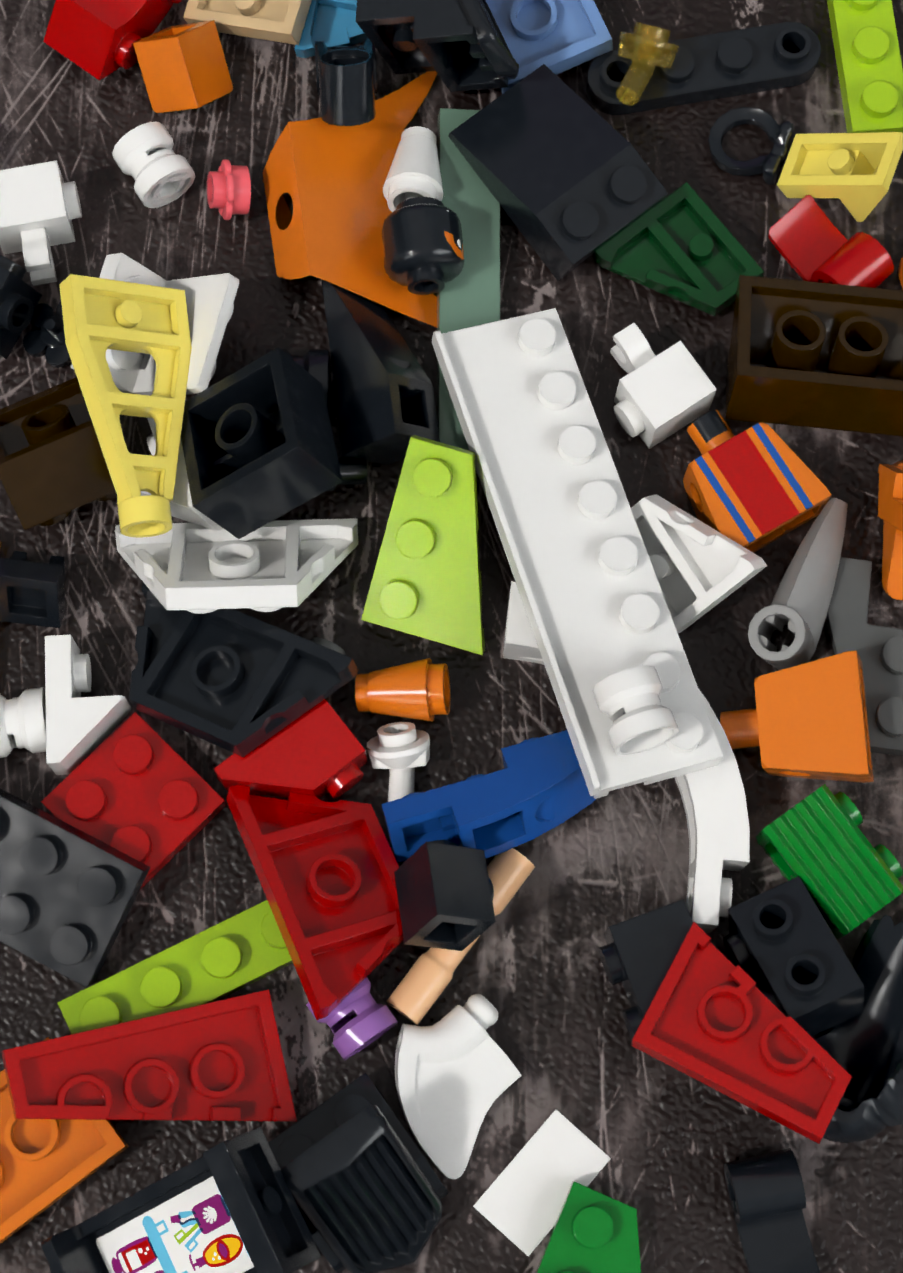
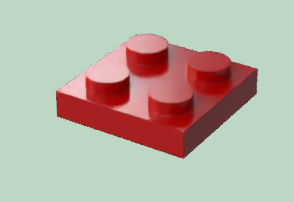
(136, 796)

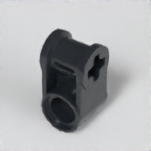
(346, 83)

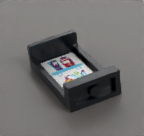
(207, 1217)

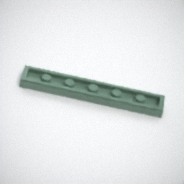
(475, 292)

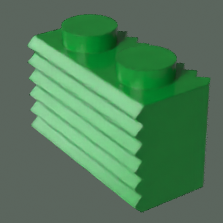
(833, 859)

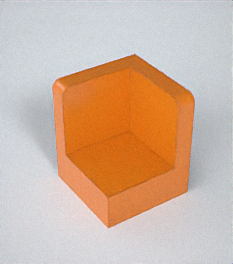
(183, 66)

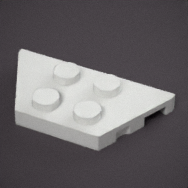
(262, 571)

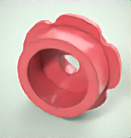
(229, 189)

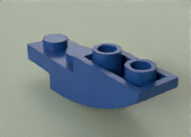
(496, 809)

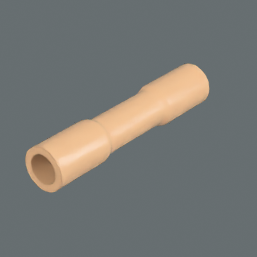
(436, 966)

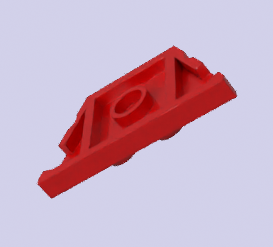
(326, 886)

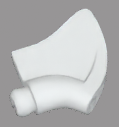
(450, 1080)

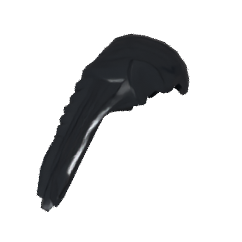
(871, 1042)

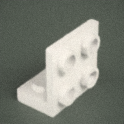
(208, 310)

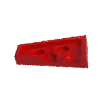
(735, 1040)

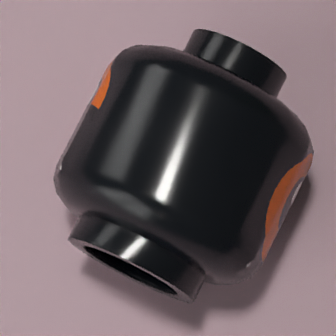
(422, 245)

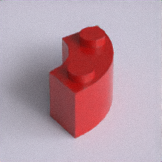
(102, 32)

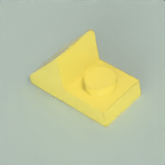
(843, 167)

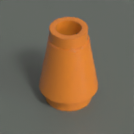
(405, 690)

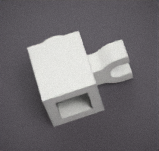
(37, 215)
(659, 390)

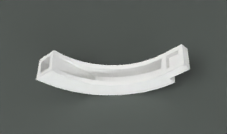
(711, 799)

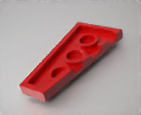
(174, 1065)

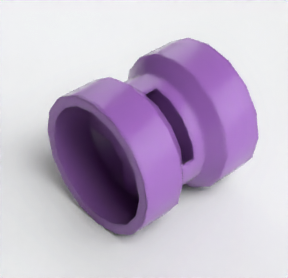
(368, 1025)

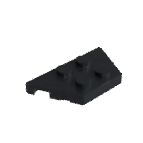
(229, 674)

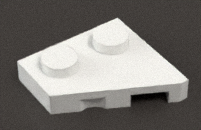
(691, 559)

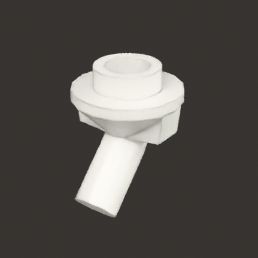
(400, 750)

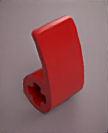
(823, 253)

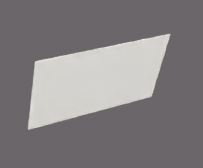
(536, 1182)

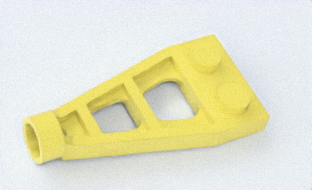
(140, 320)

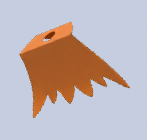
(340, 202)

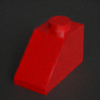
(305, 757)

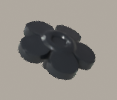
(49, 337)

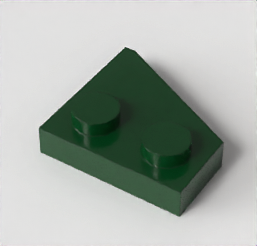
(681, 253)

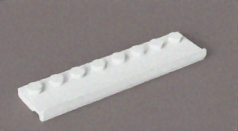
(571, 540)

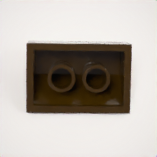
(816, 356)

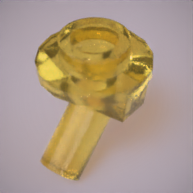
(646, 49)

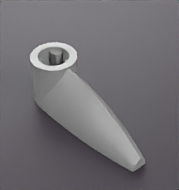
(803, 592)

